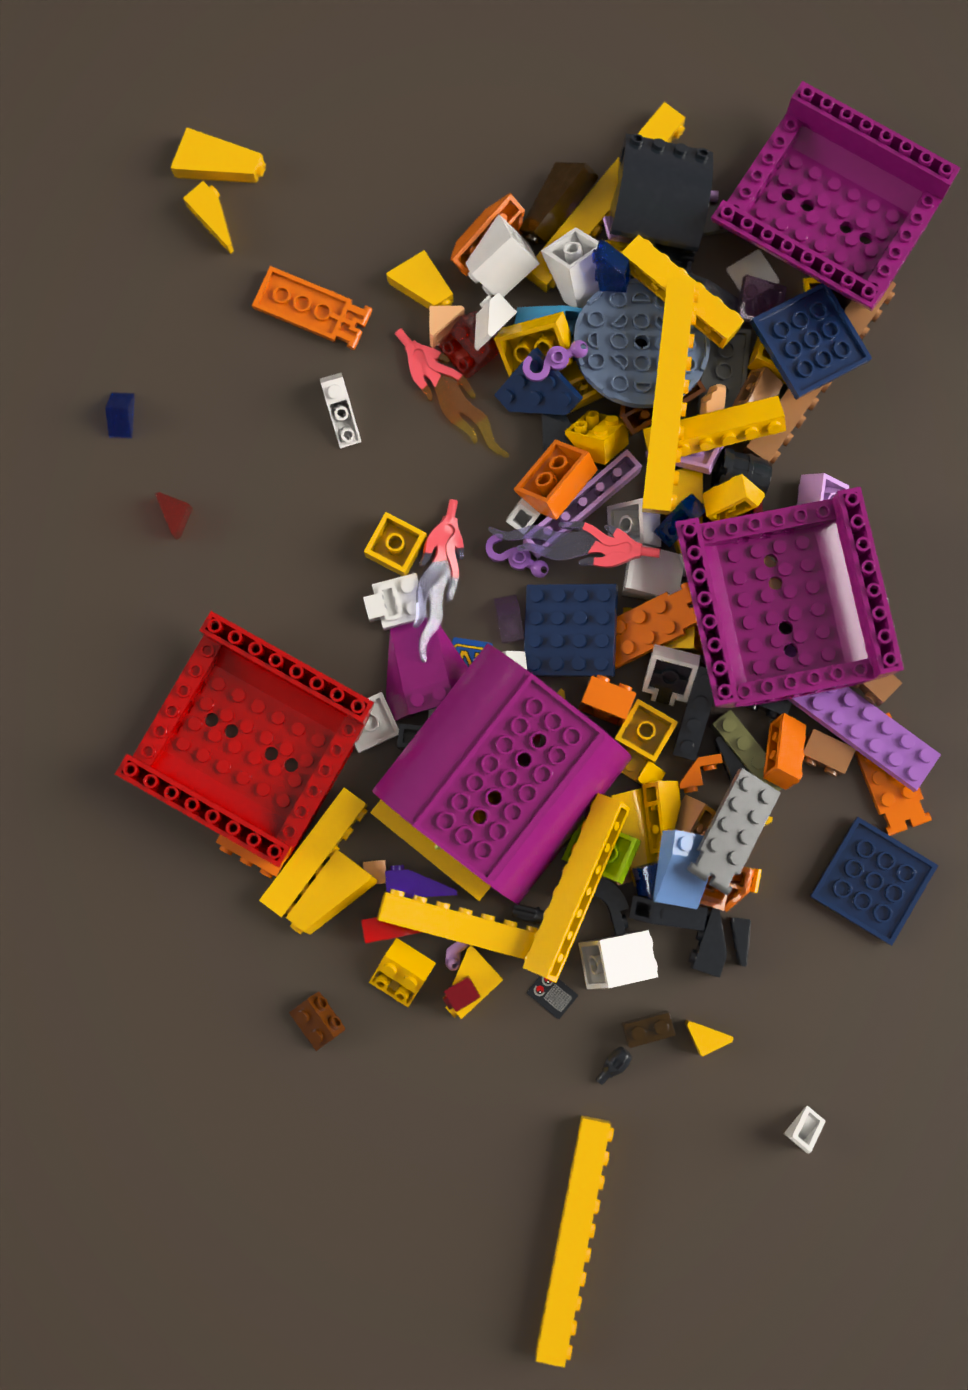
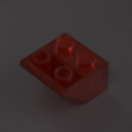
(460, 349)

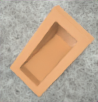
(442, 320)

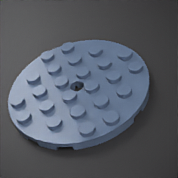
(614, 360)

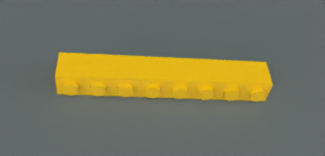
(576, 887)
(456, 925)

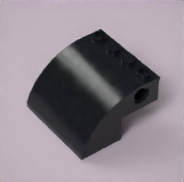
(662, 192)

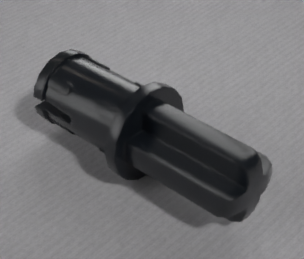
(528, 913)

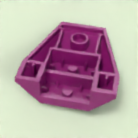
(419, 685)

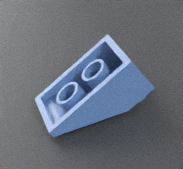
(673, 881)

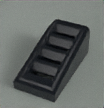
(730, 761)
(741, 937)

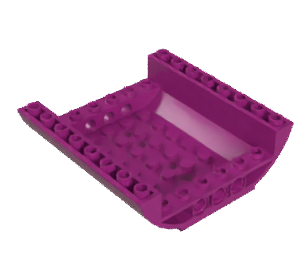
(851, 177)
(827, 596)
(474, 749)

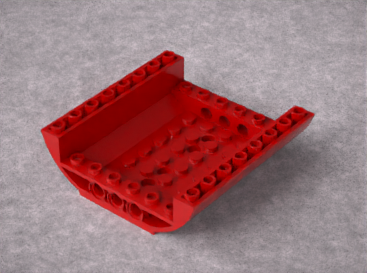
(228, 779)

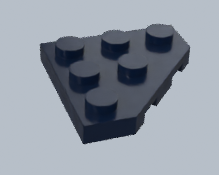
(547, 396)

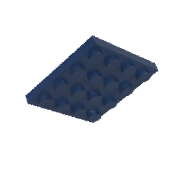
(810, 340)
(571, 630)
(873, 881)

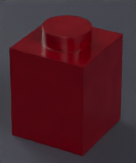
(461, 994)

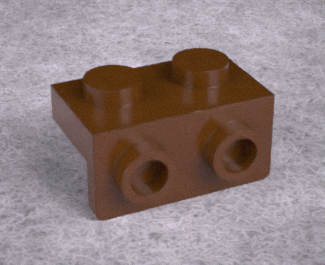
(317, 1020)

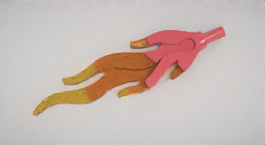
(445, 380)

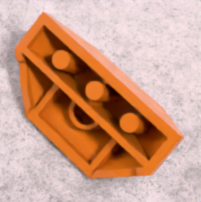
(507, 207)
(740, 888)

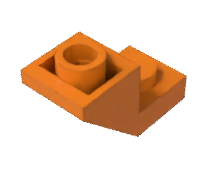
(693, 778)

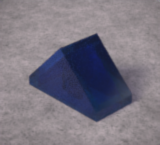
(120, 415)

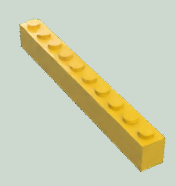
(589, 214)
(669, 396)
(572, 1241)

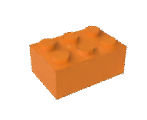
(607, 700)

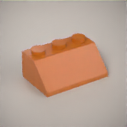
(556, 478)

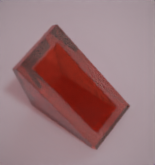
(175, 512)

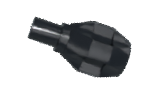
(614, 1064)

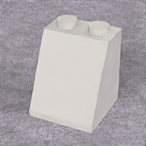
(501, 259)
(572, 266)
(653, 576)
(618, 960)

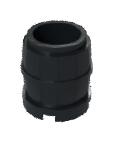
(736, 463)

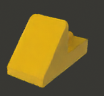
(642, 770)

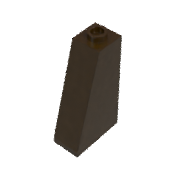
(557, 200)

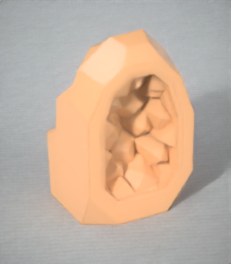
(713, 400)

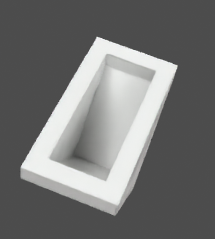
(805, 1129)

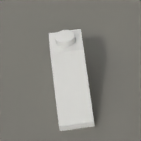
(491, 318)

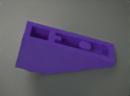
(414, 883)

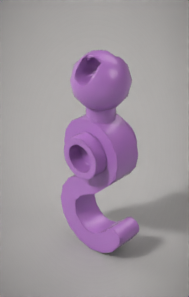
(556, 359)
(517, 559)

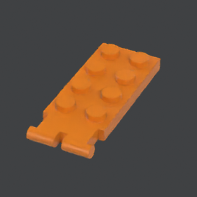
(311, 307)
(653, 623)
(892, 797)

